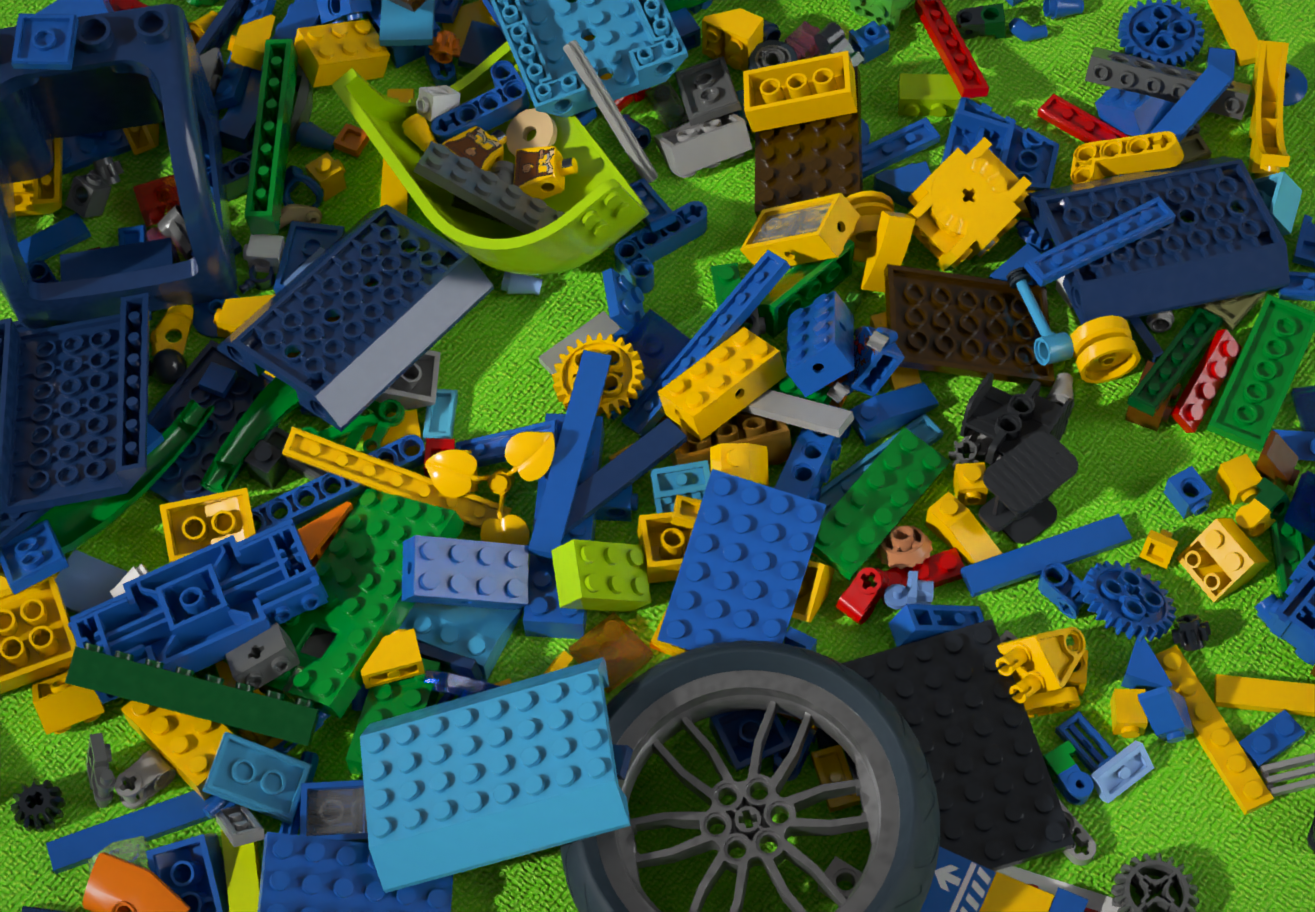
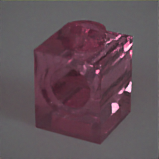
(803, 41)

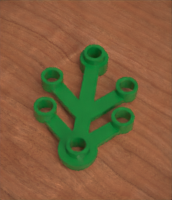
(361, 423)

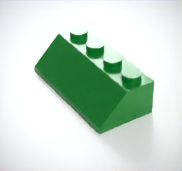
(802, 287)

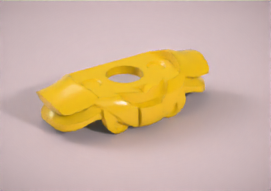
(178, 319)

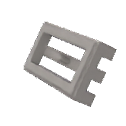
(1287, 764)

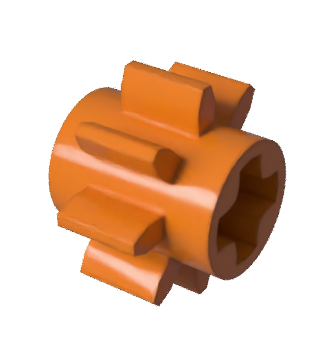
(445, 47)

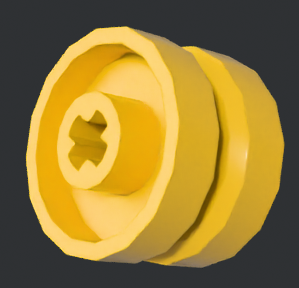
(1104, 349)

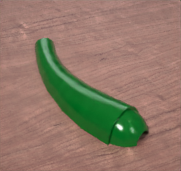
(261, 417)
(83, 520)

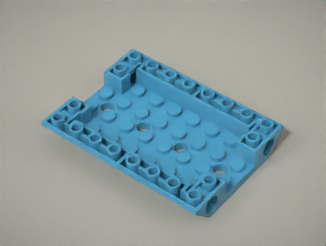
(632, 43)

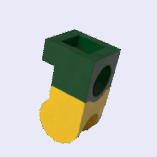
(1263, 509)

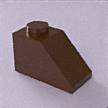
(1278, 462)

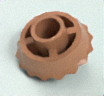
(904, 547)

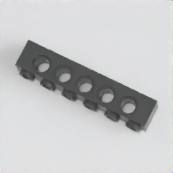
(1159, 80)

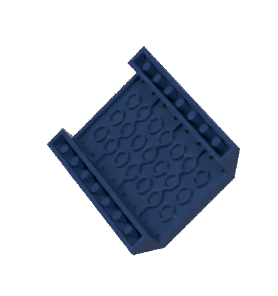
(74, 409)

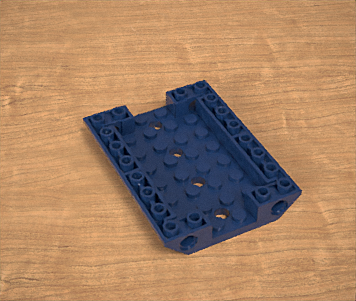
(1181, 263)
(379, 326)

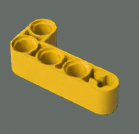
(1125, 156)

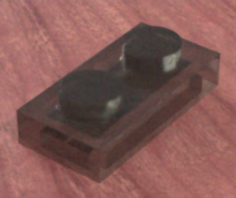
(667, 105)

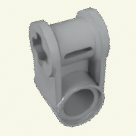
(144, 778)

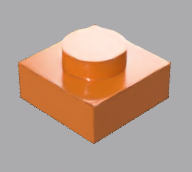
(351, 140)

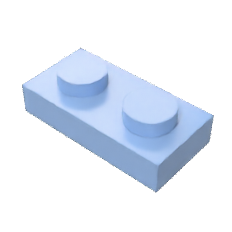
(1121, 771)

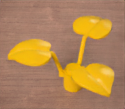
(526, 451)

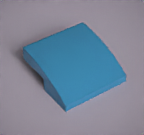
(682, 479)

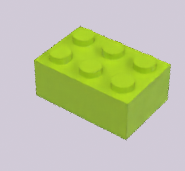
(601, 576)

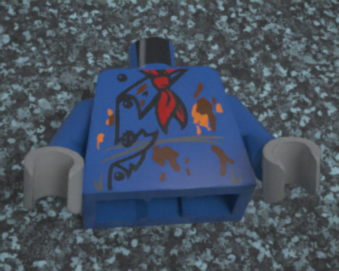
(874, 362)

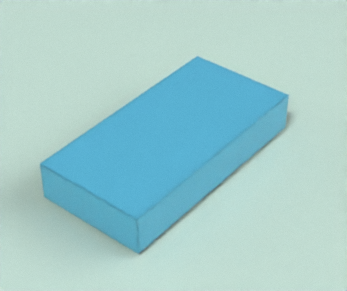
(441, 416)

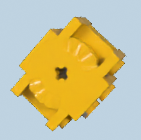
(966, 205)

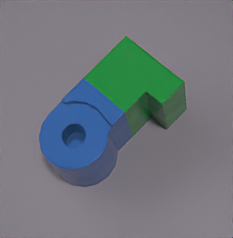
(1067, 776)

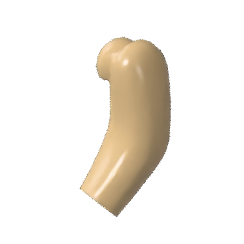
(299, 213)

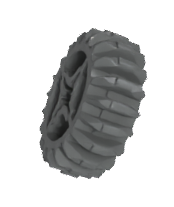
(1136, 875)

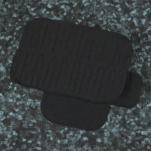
(1012, 417)
(1023, 484)

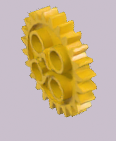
(627, 366)

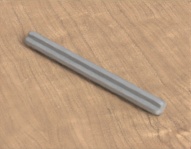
(610, 111)

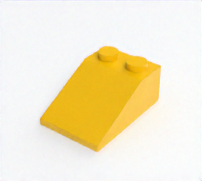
(206, 520)

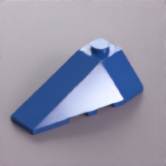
(193, 871)

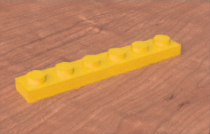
(1215, 735)

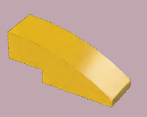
(886, 248)

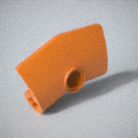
(123, 885)

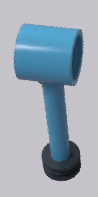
(1050, 346)

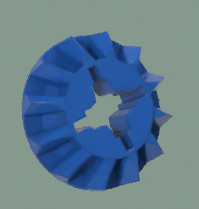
(1030, 235)

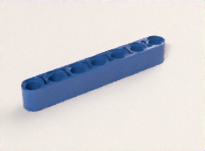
(317, 488)

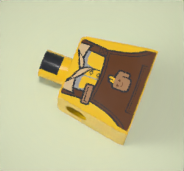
(478, 146)
(542, 171)

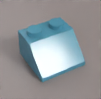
(1281, 198)

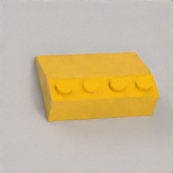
(33, 635)

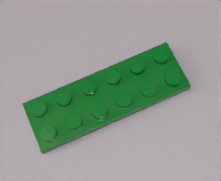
(1263, 373)
(877, 502)

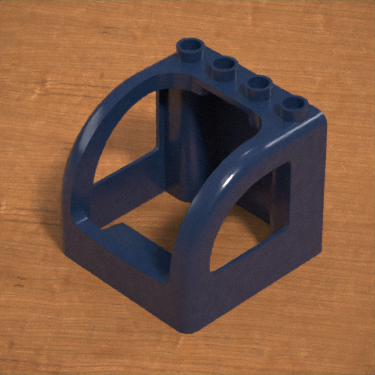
(124, 74)

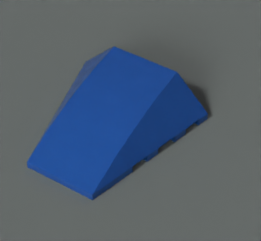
(1018, 149)

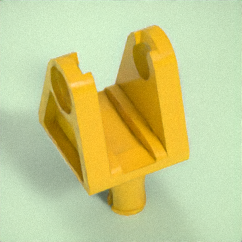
(1040, 661)

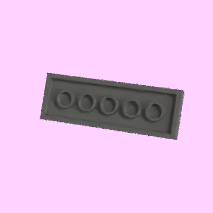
(484, 190)

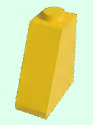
(236, 312)

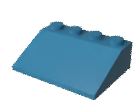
(464, 630)

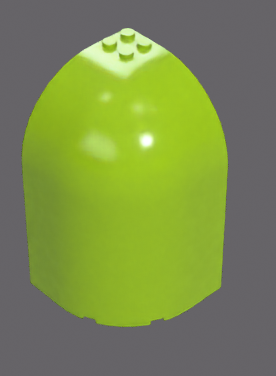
(595, 199)

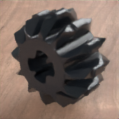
(38, 805)

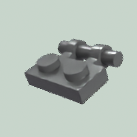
(100, 777)

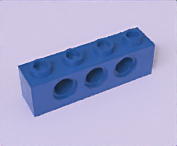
(810, 463)

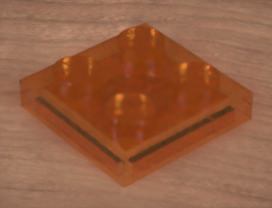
(619, 647)

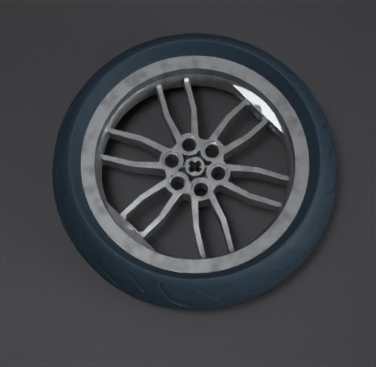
(775, 678)

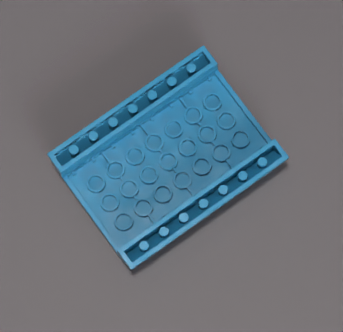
(491, 776)

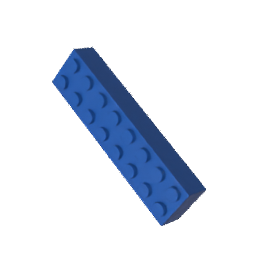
(543, 614)

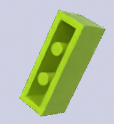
(928, 95)

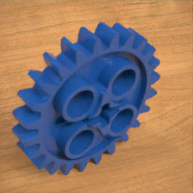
(1161, 32)
(1128, 600)

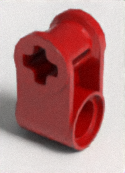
(861, 598)

